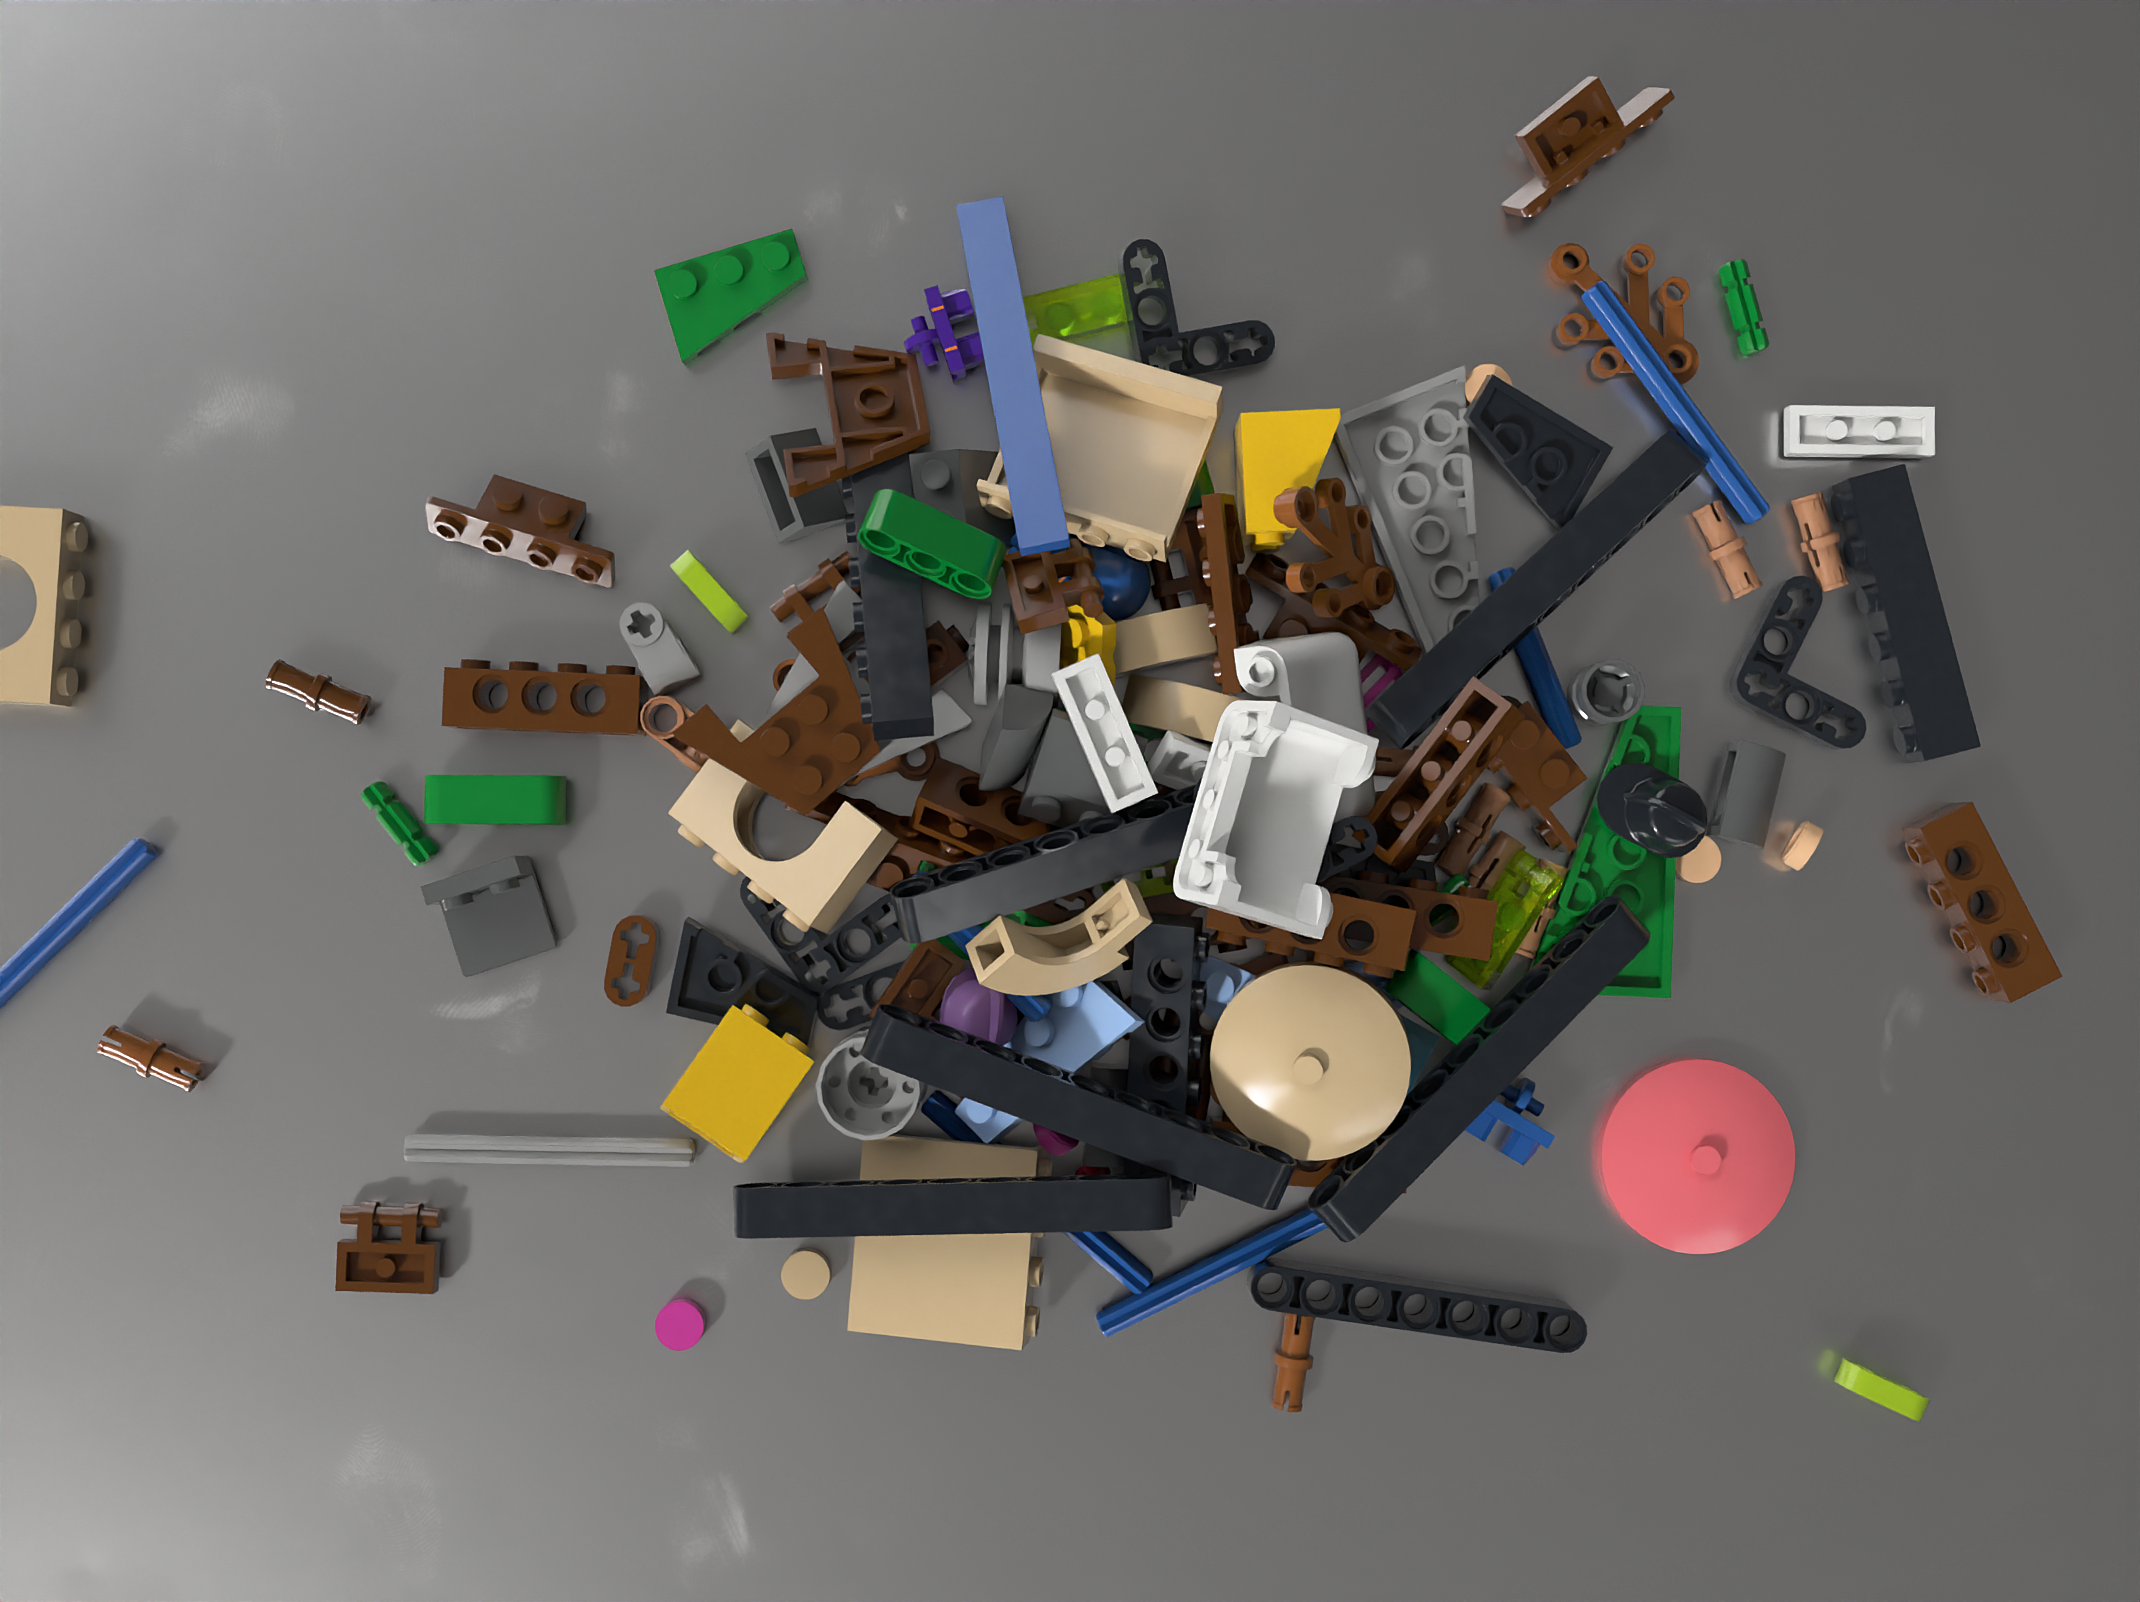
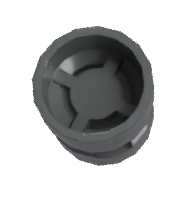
(1606, 692)

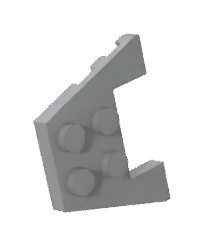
(839, 611)

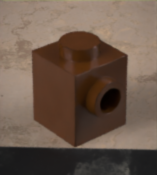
(945, 653)

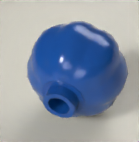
(1123, 580)

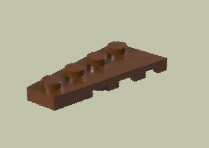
(1230, 590)

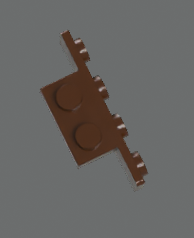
(1575, 136)
(526, 526)
(1298, 617)
(1538, 775)
(907, 852)

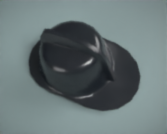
(1652, 809)

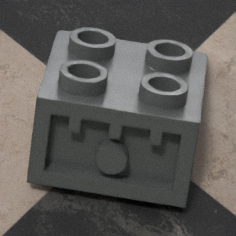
(493, 914)

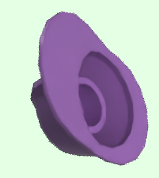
(978, 1009)

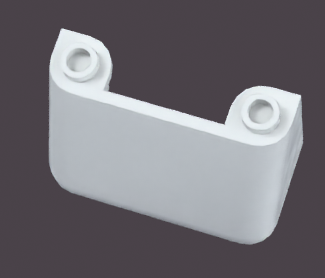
(1318, 677)
(1270, 814)

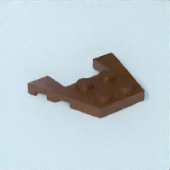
(871, 404)
(808, 743)

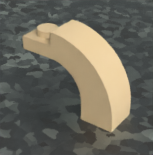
(1163, 639)
(1174, 706)
(1059, 956)

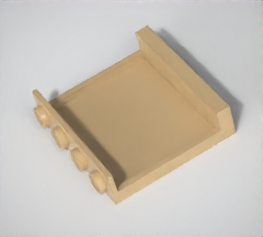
(1121, 446)
(948, 1285)

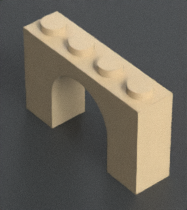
(49, 549)
(812, 886)

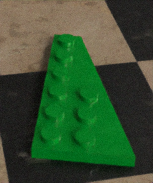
(1614, 866)

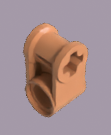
(680, 750)

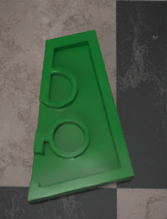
(726, 287)

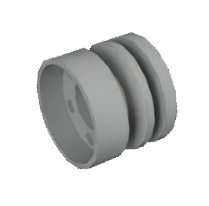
(1006, 657)
(853, 1101)

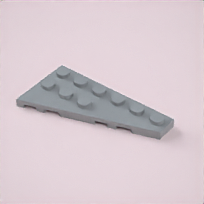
(1418, 484)

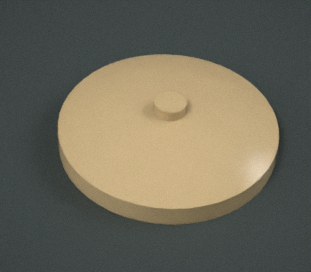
(1311, 1060)

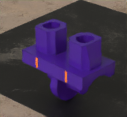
(945, 310)

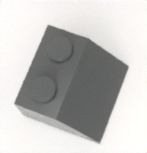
(949, 484)
(1060, 779)

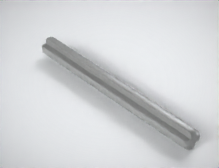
(549, 1150)

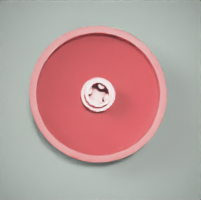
(1696, 1155)

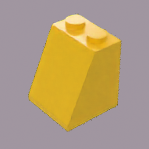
(1276, 454)
(738, 1082)

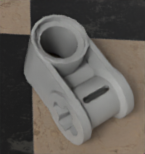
(660, 656)

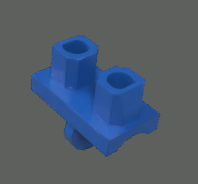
(1524, 1135)

